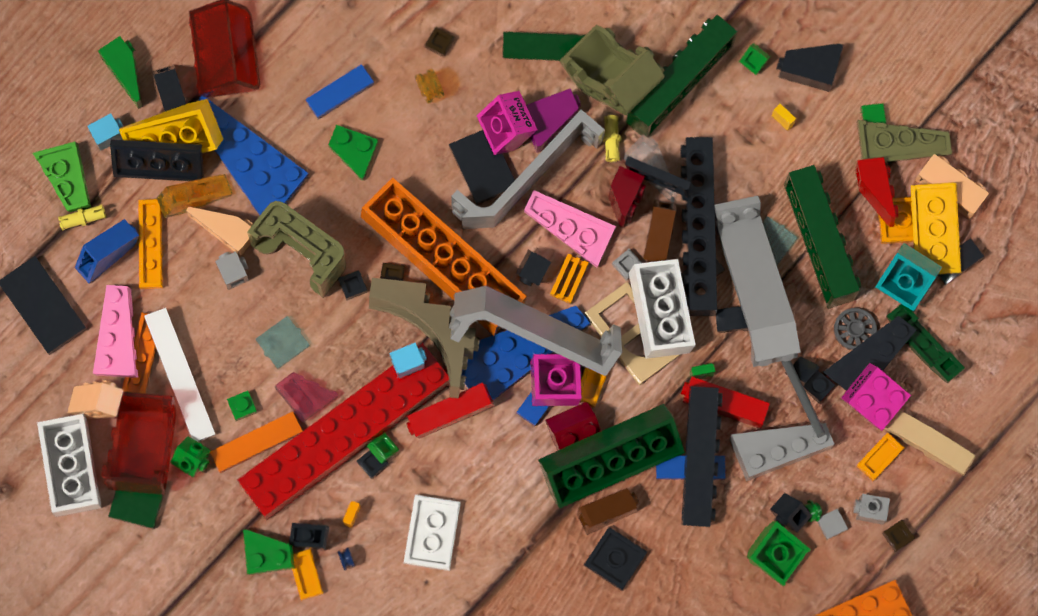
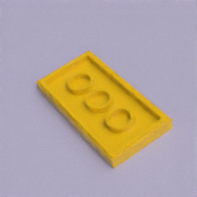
(937, 224)

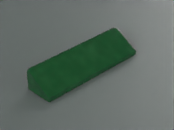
(538, 45)

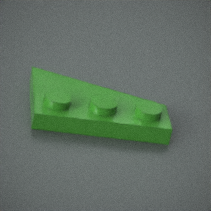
(66, 174)

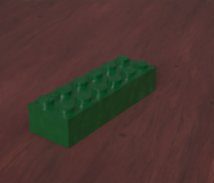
(683, 74)
(821, 236)
(611, 456)

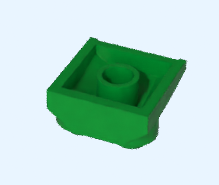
(777, 552)

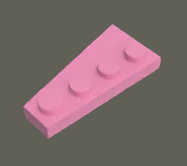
(575, 228)
(115, 343)

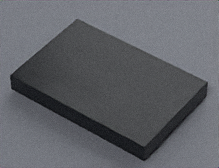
(483, 171)
(660, 177)

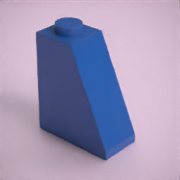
(106, 250)

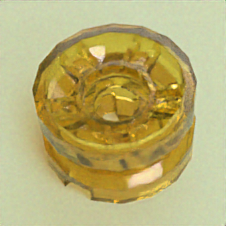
(429, 85)

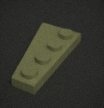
(901, 142)

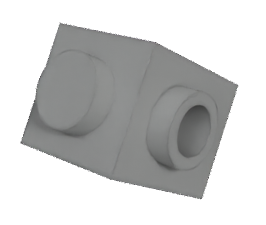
(232, 269)
(871, 508)

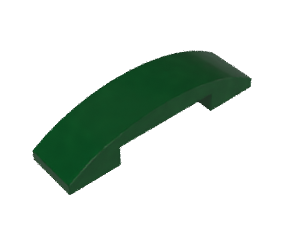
(927, 348)

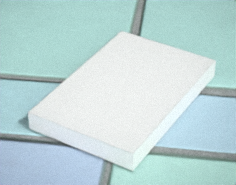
(432, 532)

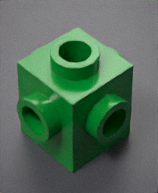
(191, 456)

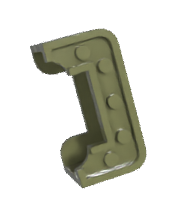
(610, 72)
(283, 224)

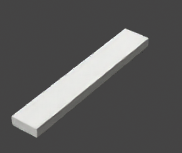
(179, 375)

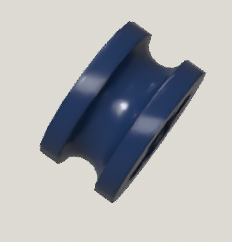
(346, 558)

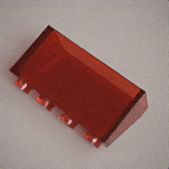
(224, 49)

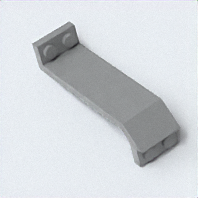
(489, 217)
(757, 281)
(536, 326)

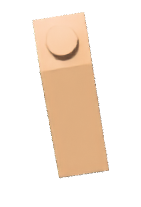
(226, 228)

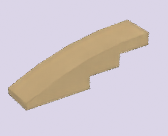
(930, 442)

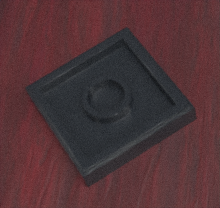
(615, 558)

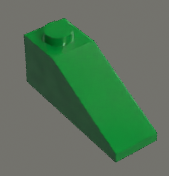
(121, 62)

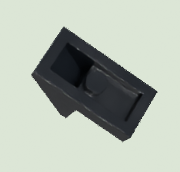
(812, 380)
(309, 536)

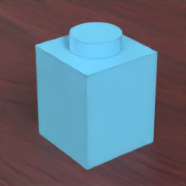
(105, 130)
(408, 360)

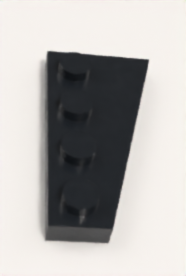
(877, 350)

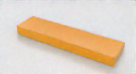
(150, 244)

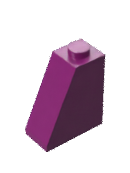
(551, 116)

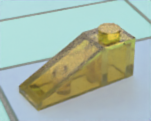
(196, 194)

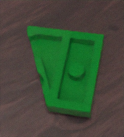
(354, 149)
(266, 554)

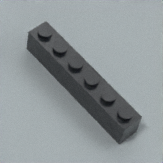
(700, 456)

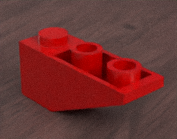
(874, 185)

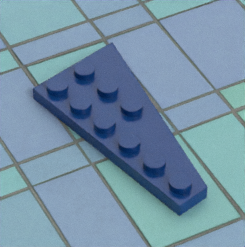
(254, 164)
(507, 356)

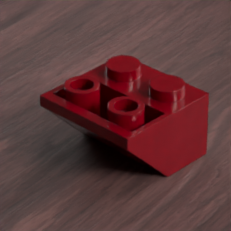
(624, 192)
(572, 425)

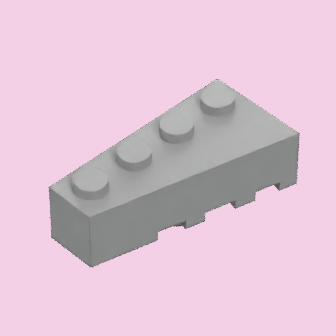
(777, 448)

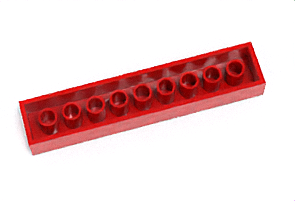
(340, 435)

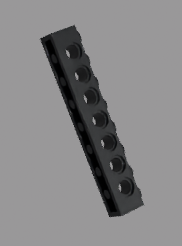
(701, 149)

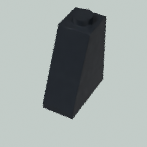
(811, 66)
(169, 87)

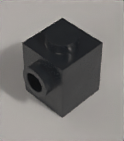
(533, 268)
(790, 512)

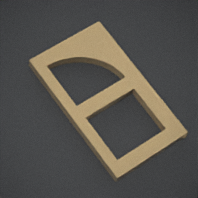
(639, 367)

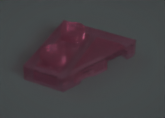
(304, 396)

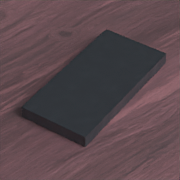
(156, 160)
(42, 305)

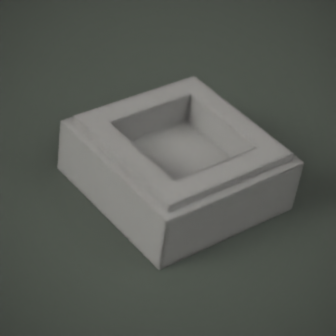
(625, 262)
(832, 524)

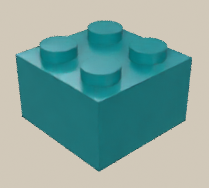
(908, 277)

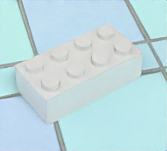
(661, 308)
(69, 465)

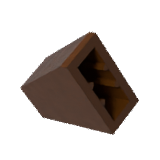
(659, 231)
(607, 510)

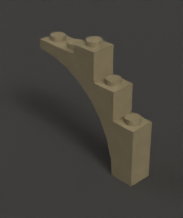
(411, 303)

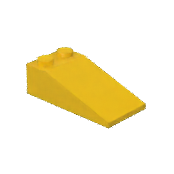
(184, 125)

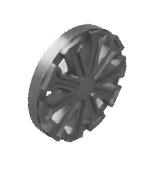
(854, 327)

